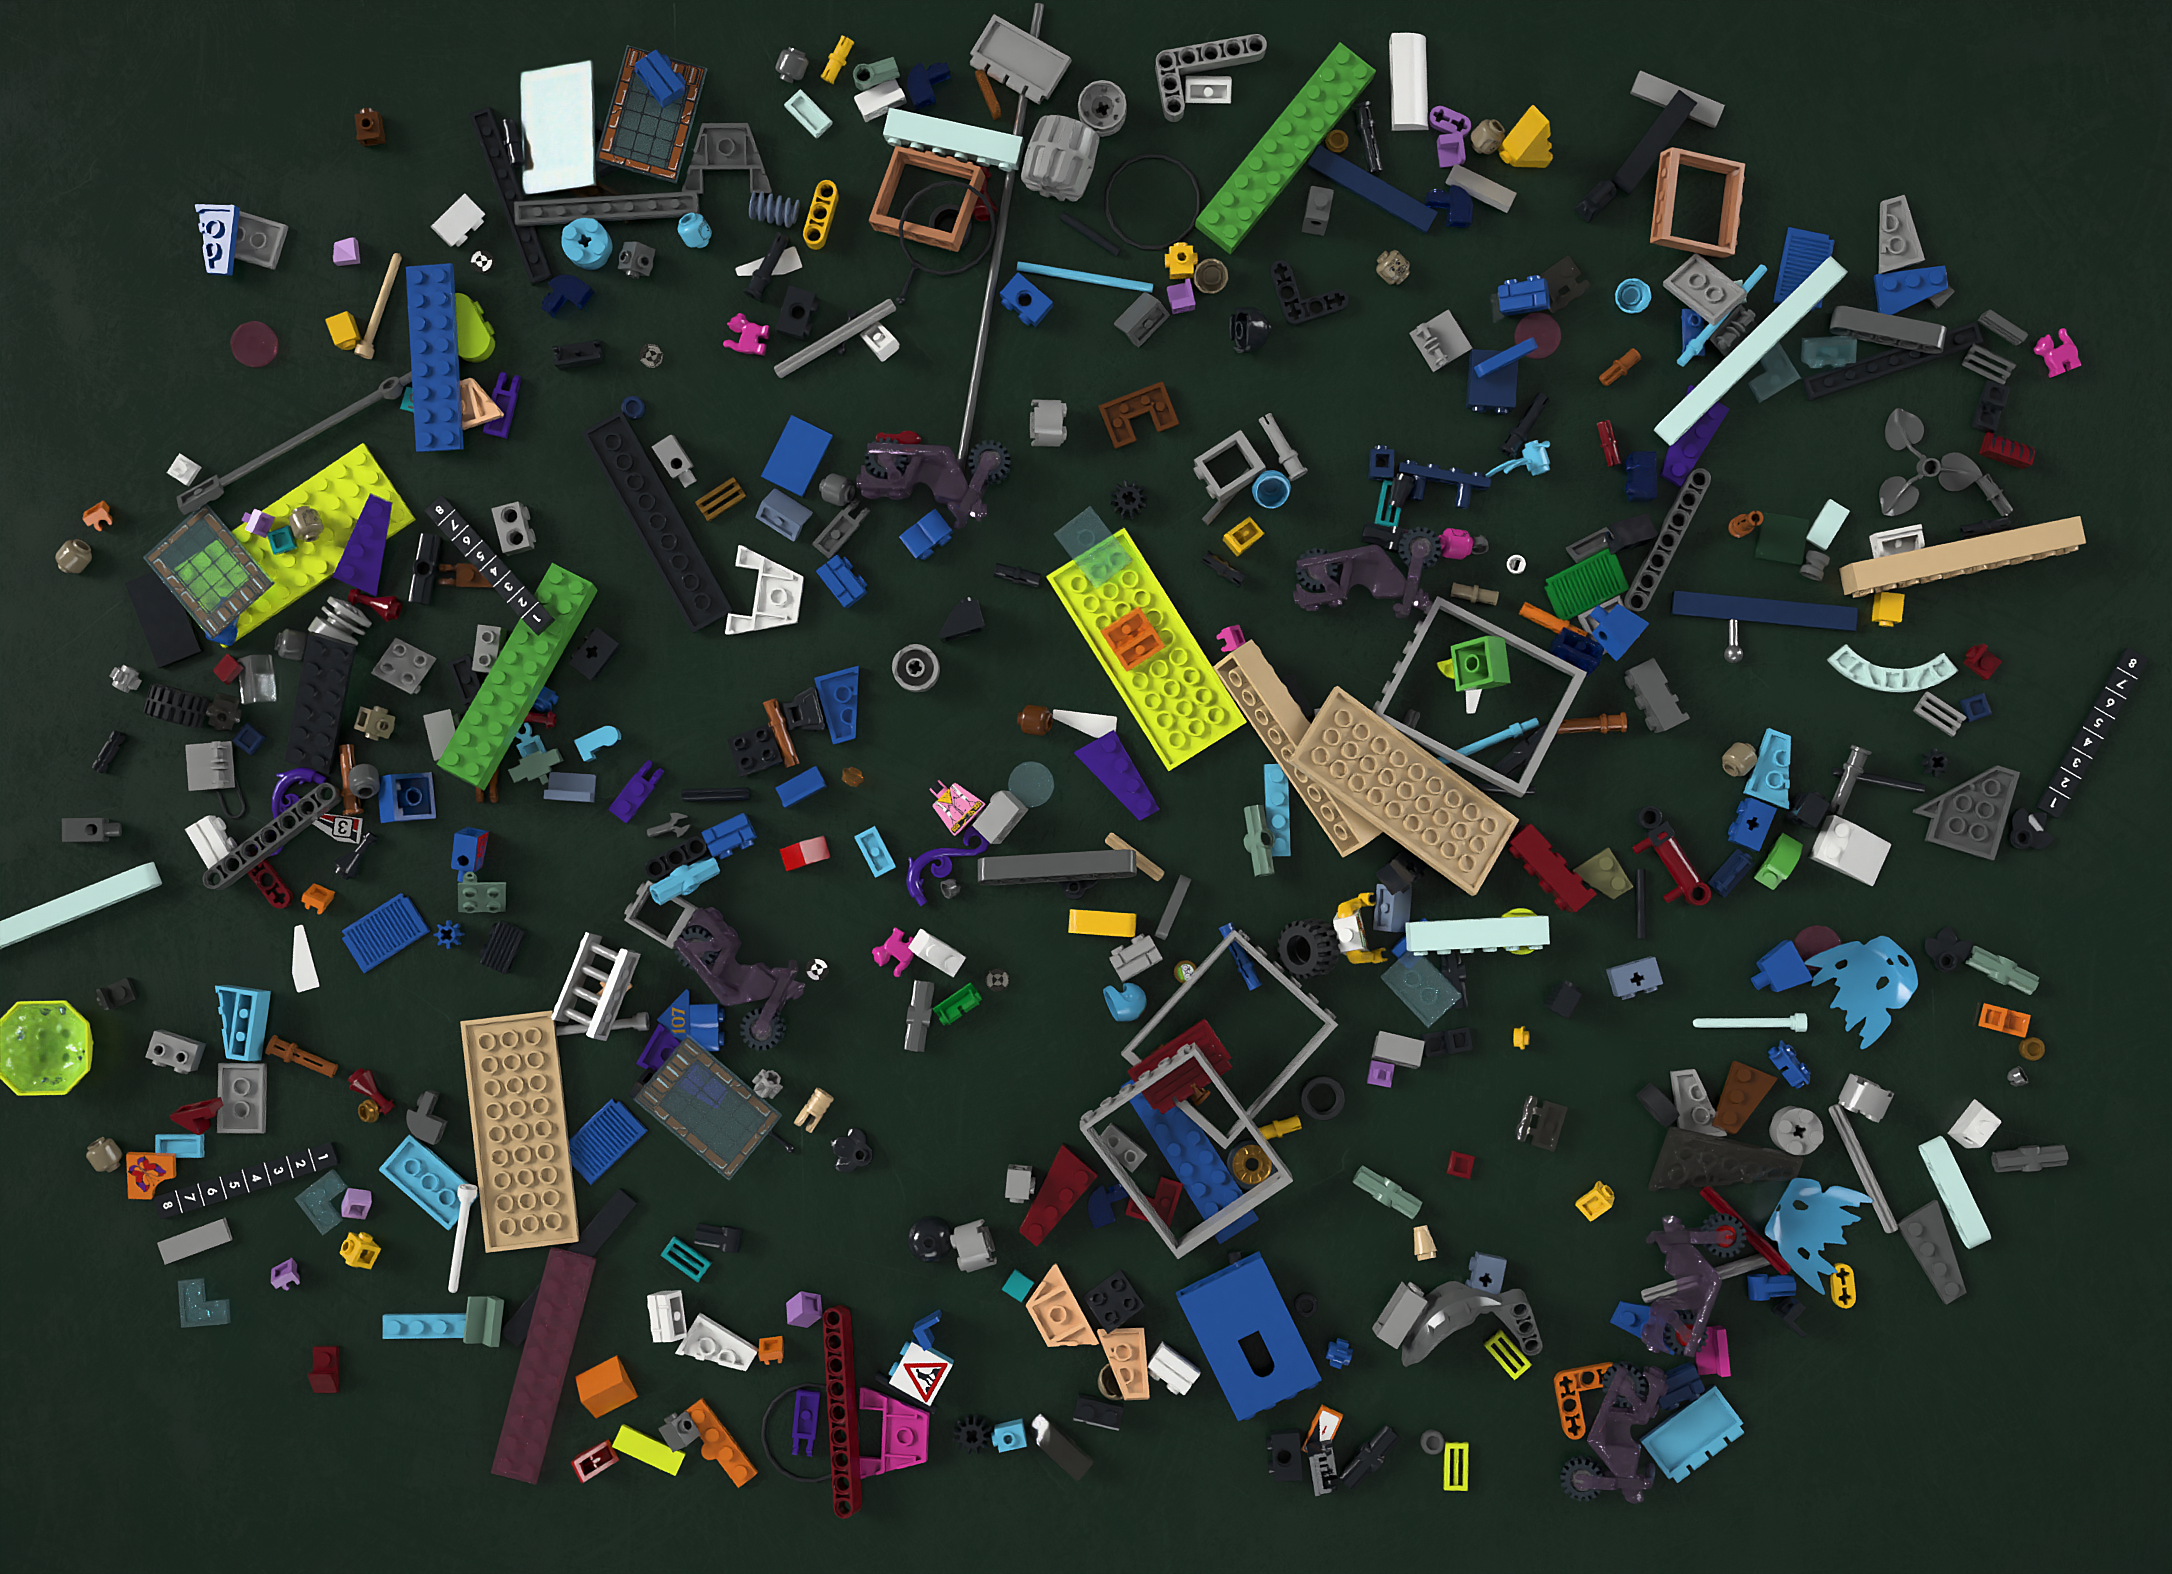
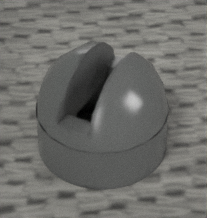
(1480, 545)
(950, 888)
(2017, 1077)

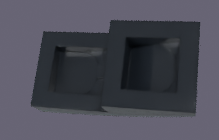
(1989, 406)
(1446, 1041)

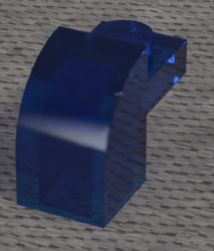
(920, 83)
(1457, 202)
(566, 288)
(1100, 1204)

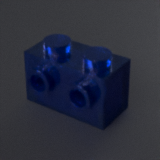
(1641, 476)
(1577, 650)

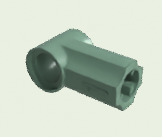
(879, 73)

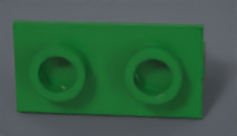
(964, 999)

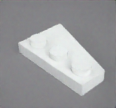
(715, 1343)

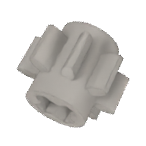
(125, 678)
(767, 1084)

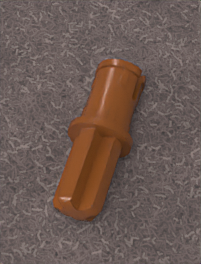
(1620, 367)

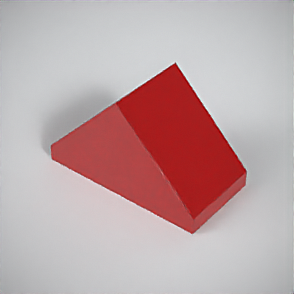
(805, 853)
(594, 1460)

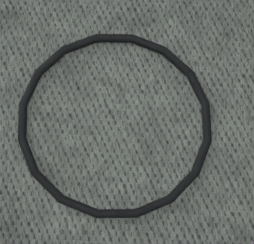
(911, 202)
(1152, 247)
(763, 1433)

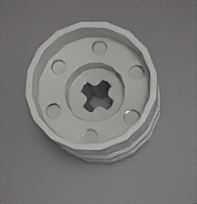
(1104, 95)
(341, 621)

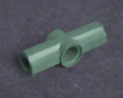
(1259, 840)
(2002, 970)
(1387, 1192)

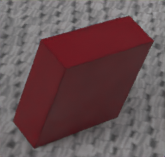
(228, 669)
(1460, 1164)

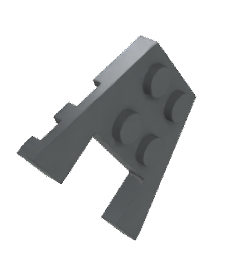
(726, 148)

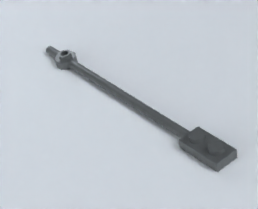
(213, 487)

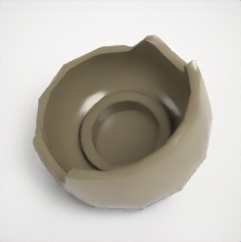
(1210, 276)
(1108, 1384)

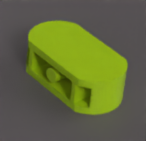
(473, 334)

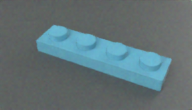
(1277, 808)
(424, 1325)

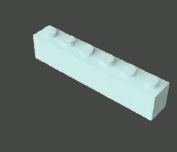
(953, 139)
(1477, 933)

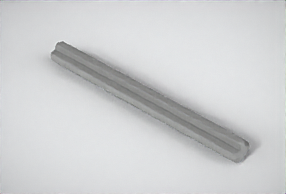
(835, 338)
(1863, 1168)
(1725, 1271)

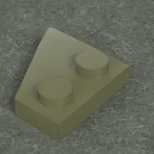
(1604, 874)

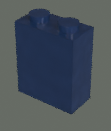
(1494, 390)

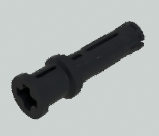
(1366, 126)
(762, 276)
(1518, 434)

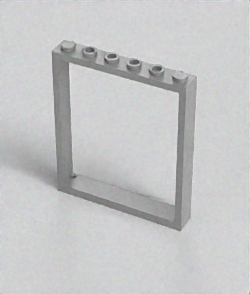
(1390, 687)
(1291, 984)
(1224, 1216)

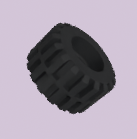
(176, 705)
(1322, 945)

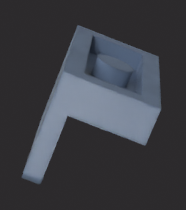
(783, 514)
(571, 787)
(1391, 910)

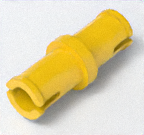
(837, 59)
(1281, 1127)

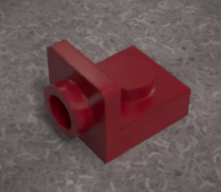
(1981, 661)

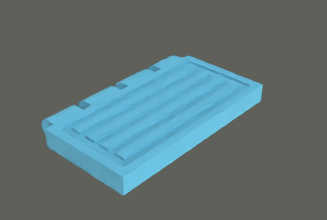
(1691, 1432)

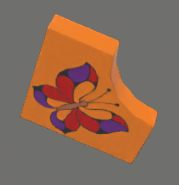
(146, 1171)

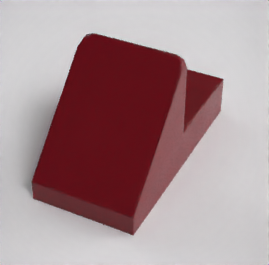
(196, 1115)
(325, 1369)

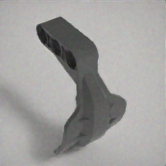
(1456, 1306)

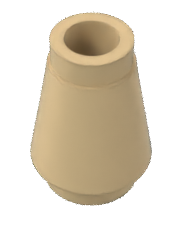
(1423, 1243)

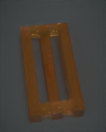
(988, 94)

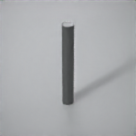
(1218, 507)

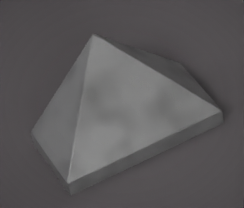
(1589, 546)

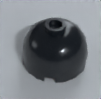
(1249, 329)
(930, 1239)

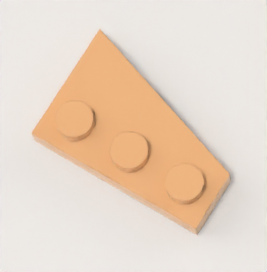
(1127, 1358)

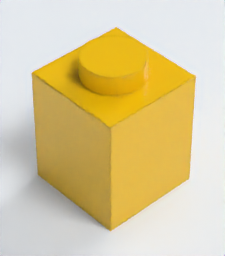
(344, 330)
(1888, 608)

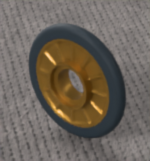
(1236, 1164)

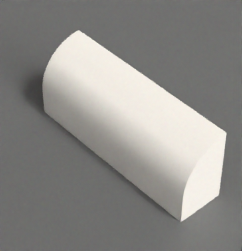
(1408, 81)

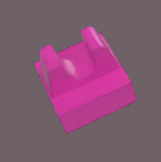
(1233, 638)

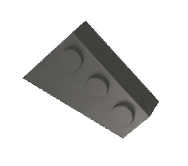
(1654, 696)

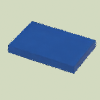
(797, 456)

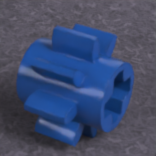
(442, 934)
(1339, 1353)

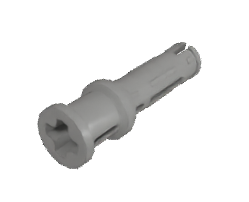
(1287, 456)

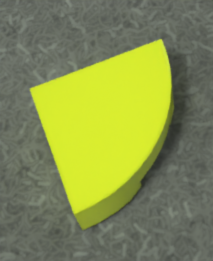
(1447, 668)

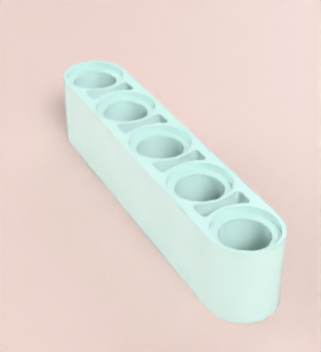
(1954, 1192)

